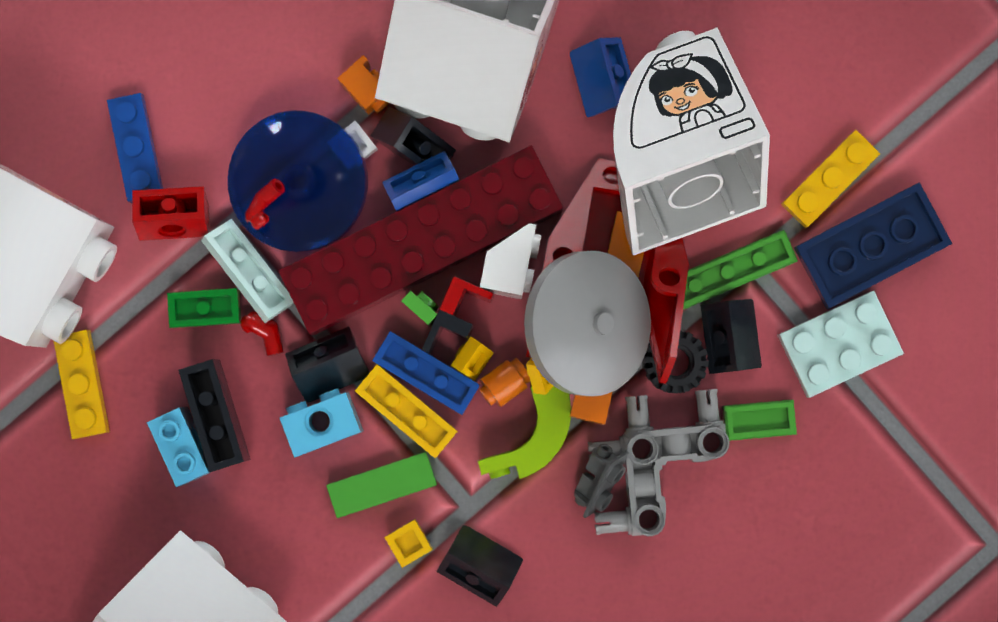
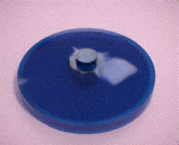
(320, 174)

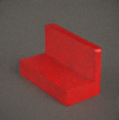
(457, 292)

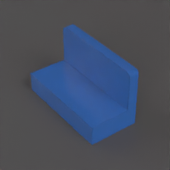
(600, 74)
(421, 181)

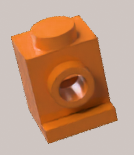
(362, 85)

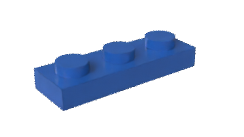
(134, 144)
(426, 373)

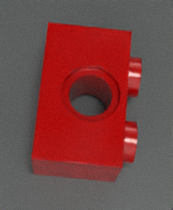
(170, 213)

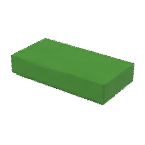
(760, 419)

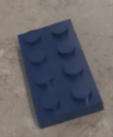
(873, 245)

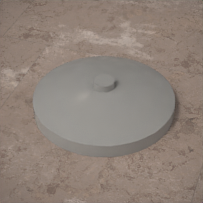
(587, 323)

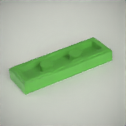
(381, 484)

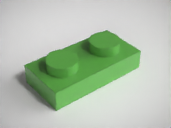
(422, 306)

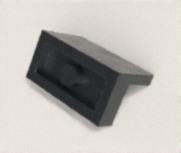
(449, 323)
(731, 336)
(327, 364)
(480, 565)

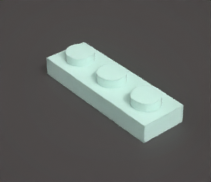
(248, 270)

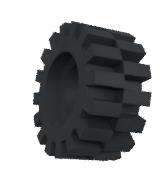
(694, 372)

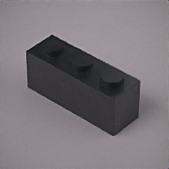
(214, 414)

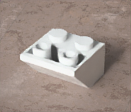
(507, 264)

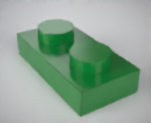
(204, 308)

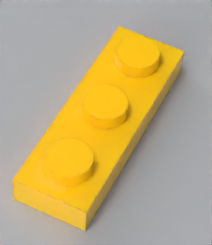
(830, 179)
(81, 385)
(406, 411)

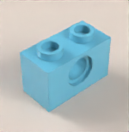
(299, 426)
(179, 445)

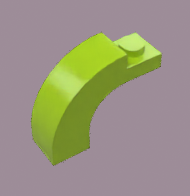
(542, 446)

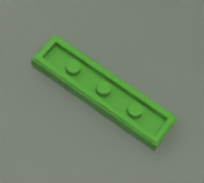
(738, 268)

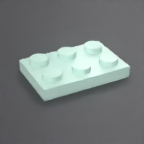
(840, 344)

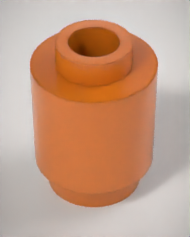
(504, 382)

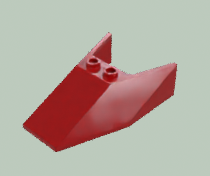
(663, 270)

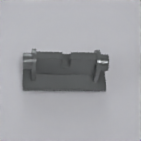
(608, 470)

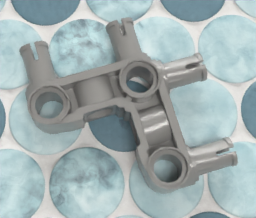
(665, 445)

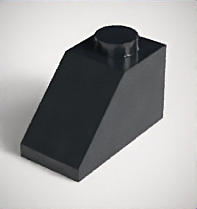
(409, 137)

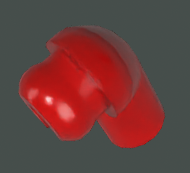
(261, 200)
(268, 331)

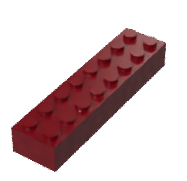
(420, 241)

